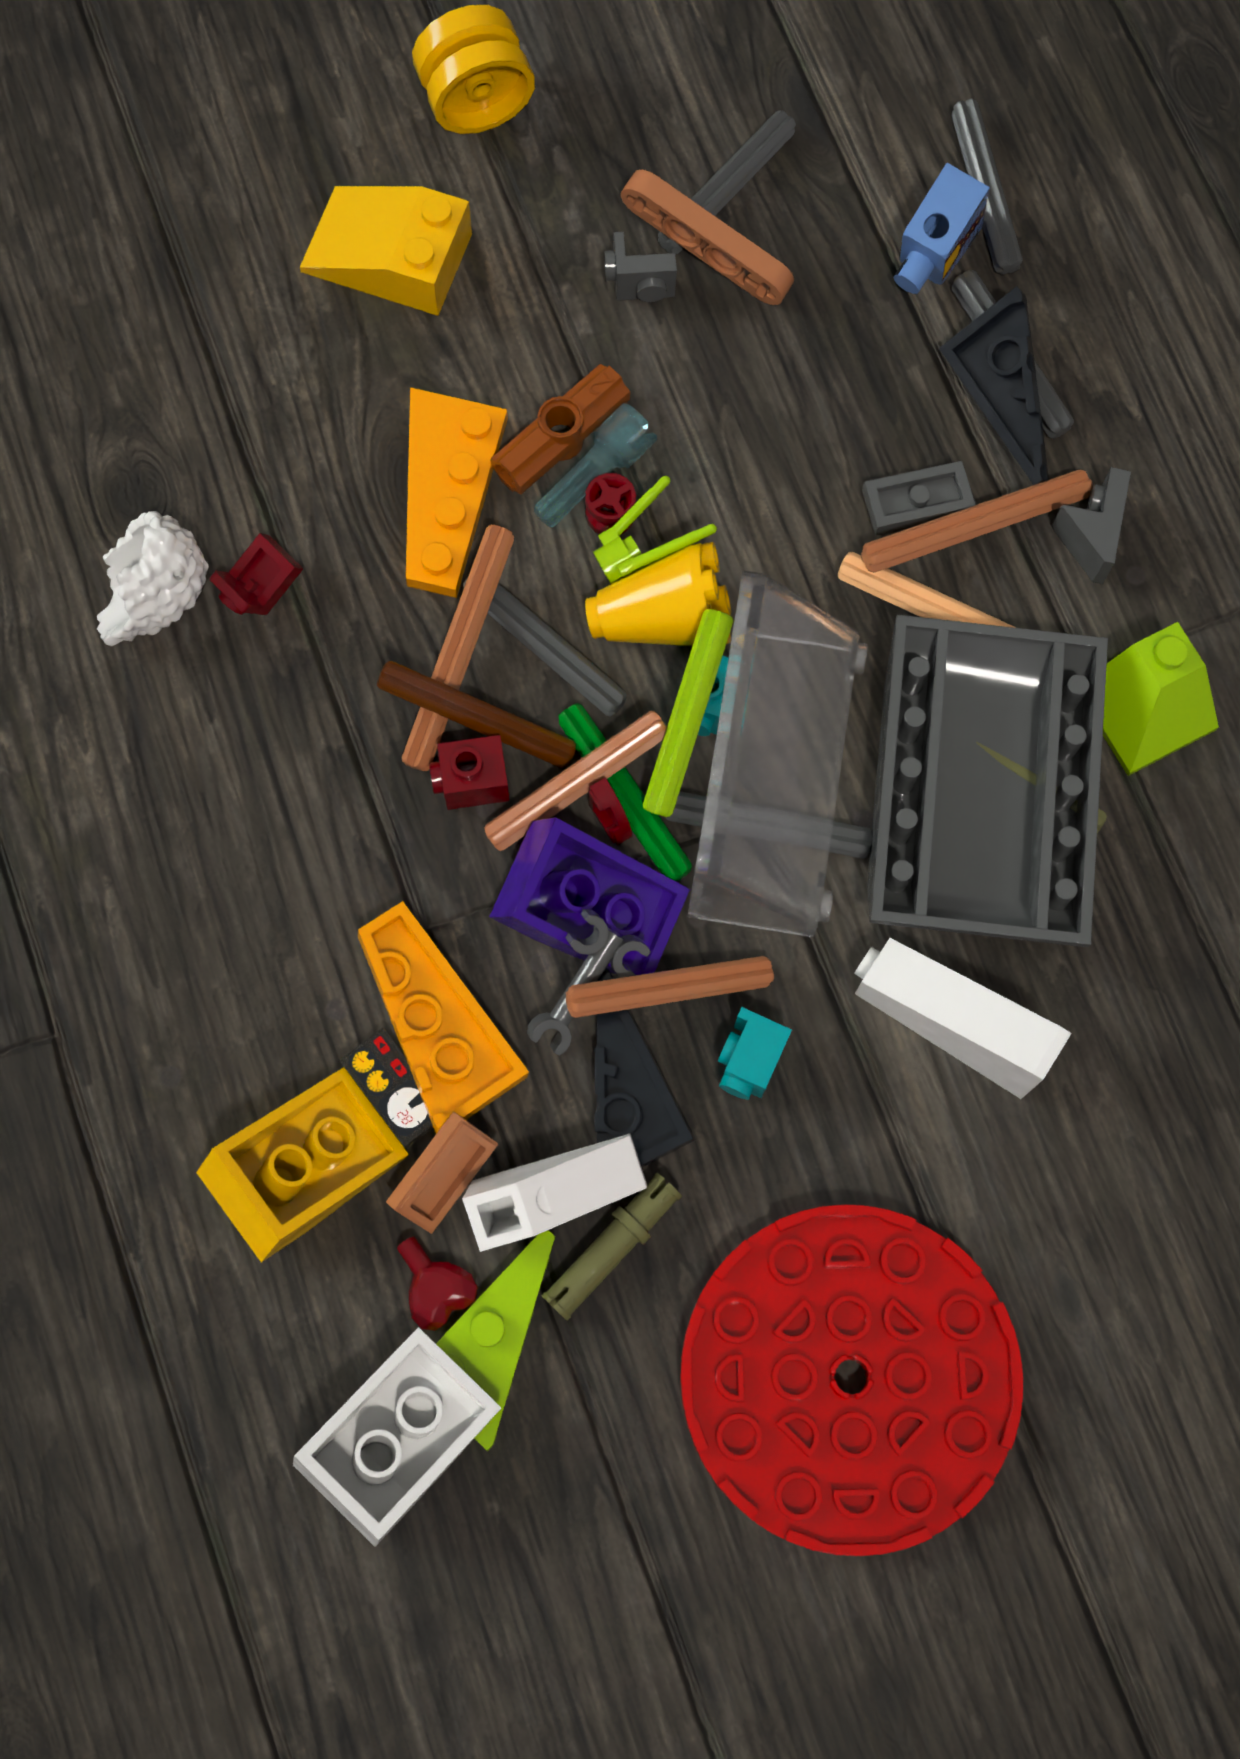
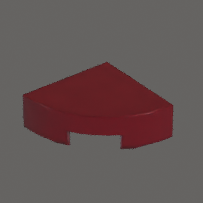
(609, 811)

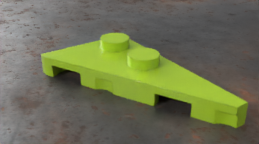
(494, 1329)

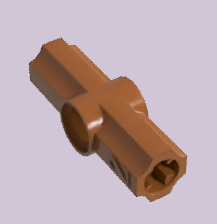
(540, 448)

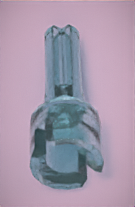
(617, 444)

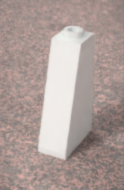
(961, 1017)

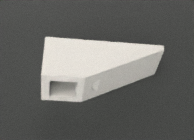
(551, 1191)

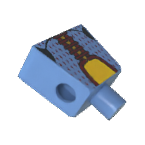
(941, 229)

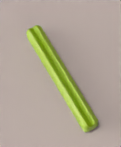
(688, 712)

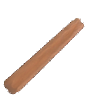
(976, 521)
(460, 641)

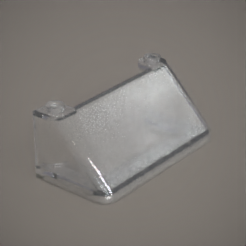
(776, 763)

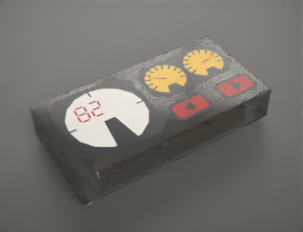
(389, 1085)

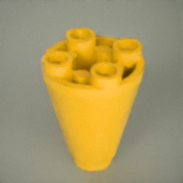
(661, 600)

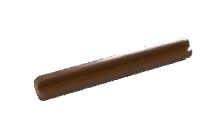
(476, 714)

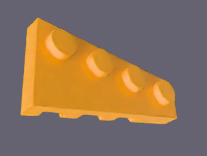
(447, 485)
(442, 1029)

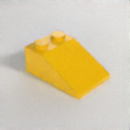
(391, 243)
(300, 1163)

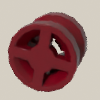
(612, 492)

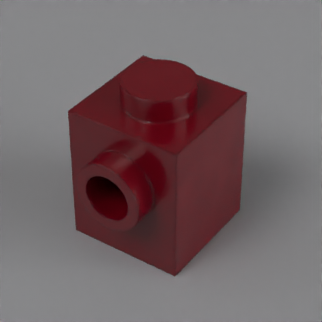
(470, 772)

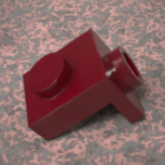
(257, 577)

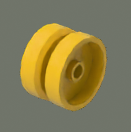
(473, 69)

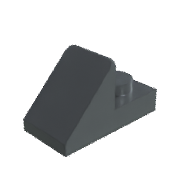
(1095, 531)

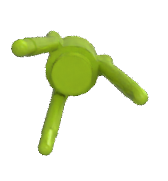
(622, 557)

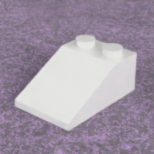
(395, 1436)

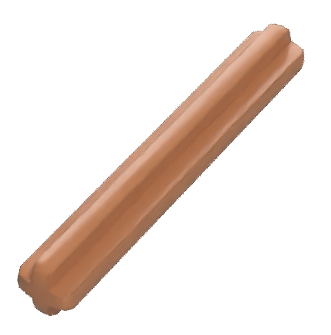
(576, 780)
(669, 986)

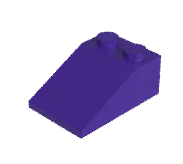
(570, 871)

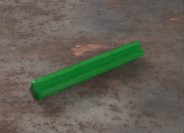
(645, 825)

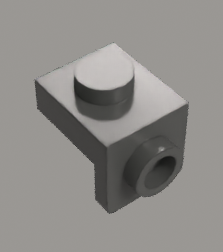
(640, 276)

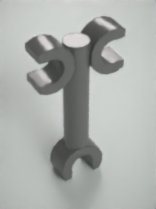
(602, 948)

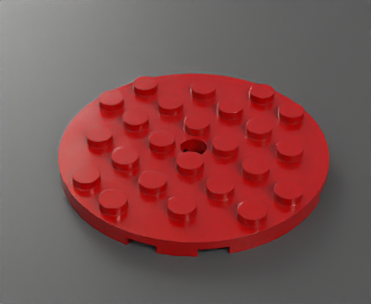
(838, 1465)

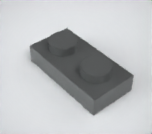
(917, 497)

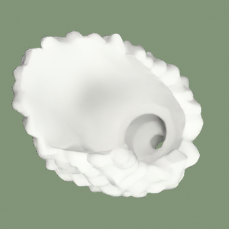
(153, 578)

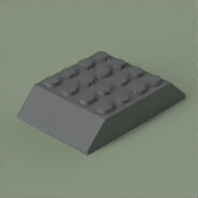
(955, 829)

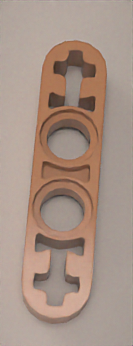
(707, 237)

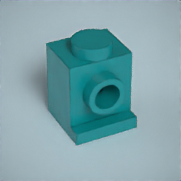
(752, 1055)

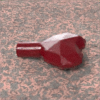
(435, 1287)

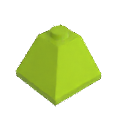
(1156, 699)

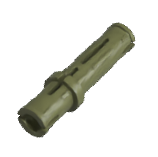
(612, 1245)

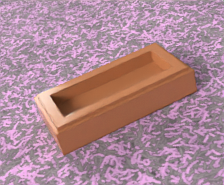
(442, 1173)

